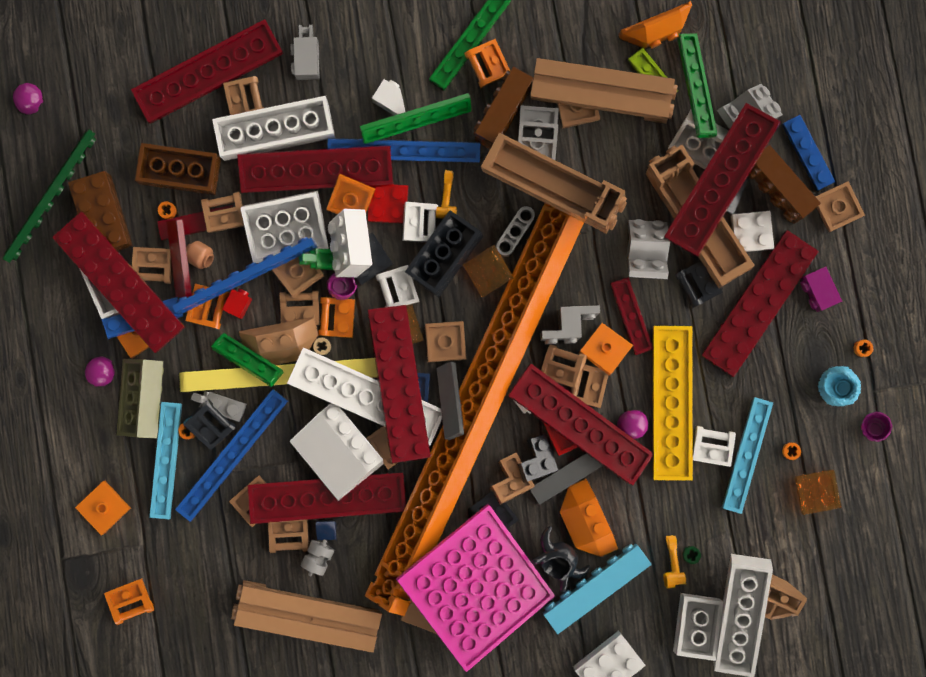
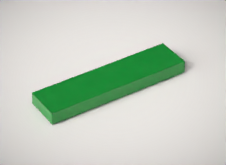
(247, 359)

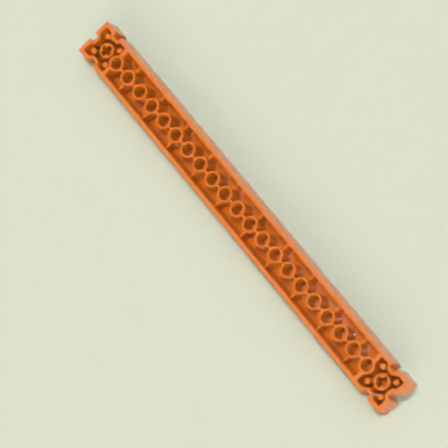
(480, 401)

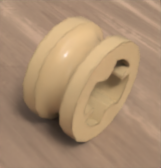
(321, 340)

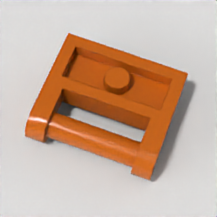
(492, 59)
(200, 313)
(342, 320)
(126, 595)

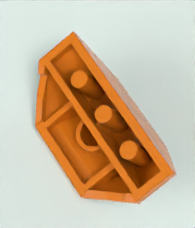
(657, 28)
(586, 520)

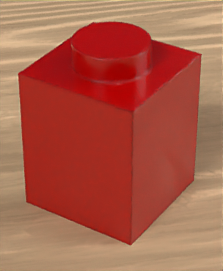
(237, 303)

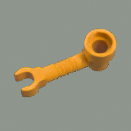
(442, 211)
(674, 577)

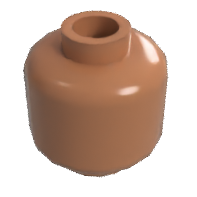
(199, 255)

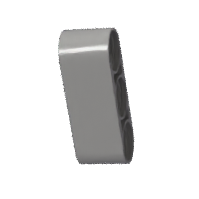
(519, 223)

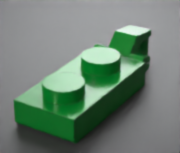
(318, 259)

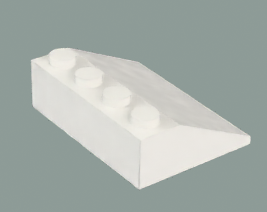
(283, 223)
(336, 451)

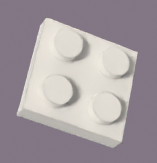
(753, 230)

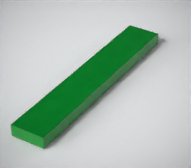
(468, 40)
(697, 86)
(415, 118)

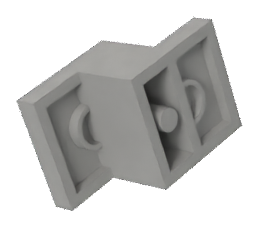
(757, 97)
(539, 129)
(647, 249)
(570, 324)

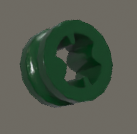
(696, 558)

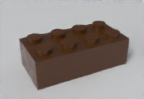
(504, 108)
(178, 169)
(783, 186)
(99, 202)

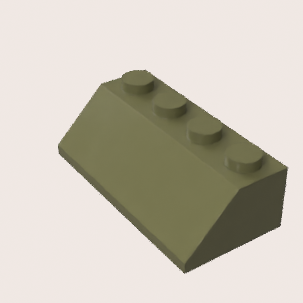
(140, 398)

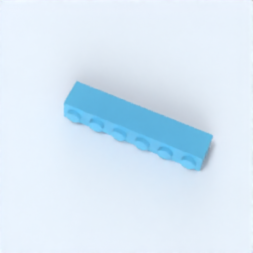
(596, 588)

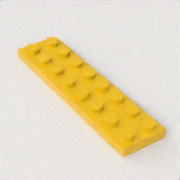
(672, 403)

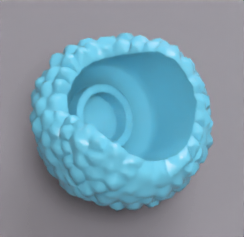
(839, 386)

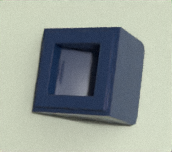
(326, 530)

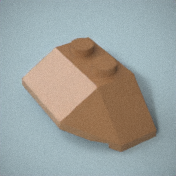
(281, 341)
(783, 600)

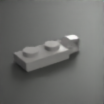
(226, 406)

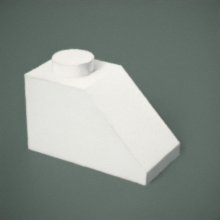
(389, 97)

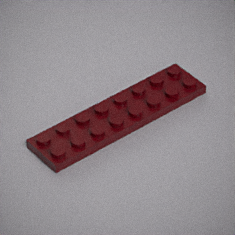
(207, 71)
(314, 168)
(722, 179)
(118, 282)
(759, 303)
(398, 384)
(580, 424)
(314, 500)

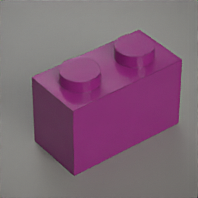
(820, 289)

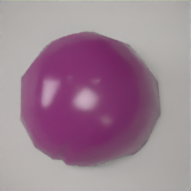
(27, 98)
(341, 287)
(99, 371)
(633, 423)
(876, 426)

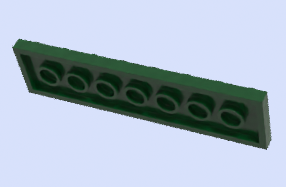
(45, 202)

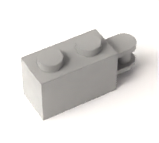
(305, 55)

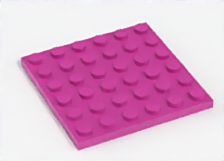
(475, 587)

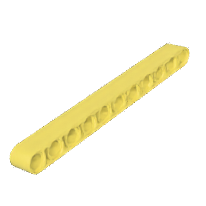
(242, 379)

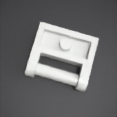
(414, 221)
(403, 284)
(710, 452)

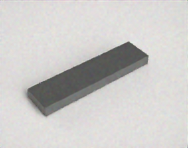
(450, 401)
(564, 477)

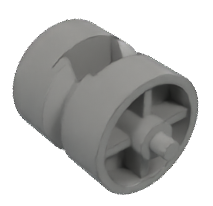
(316, 559)

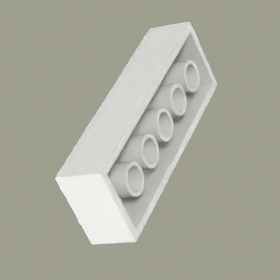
(274, 128)
(743, 614)

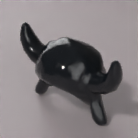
(559, 560)

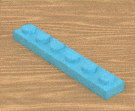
(747, 455)
(165, 460)

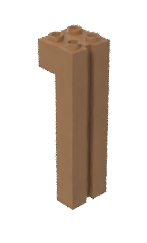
(604, 89)
(674, 181)
(555, 183)
(305, 617)

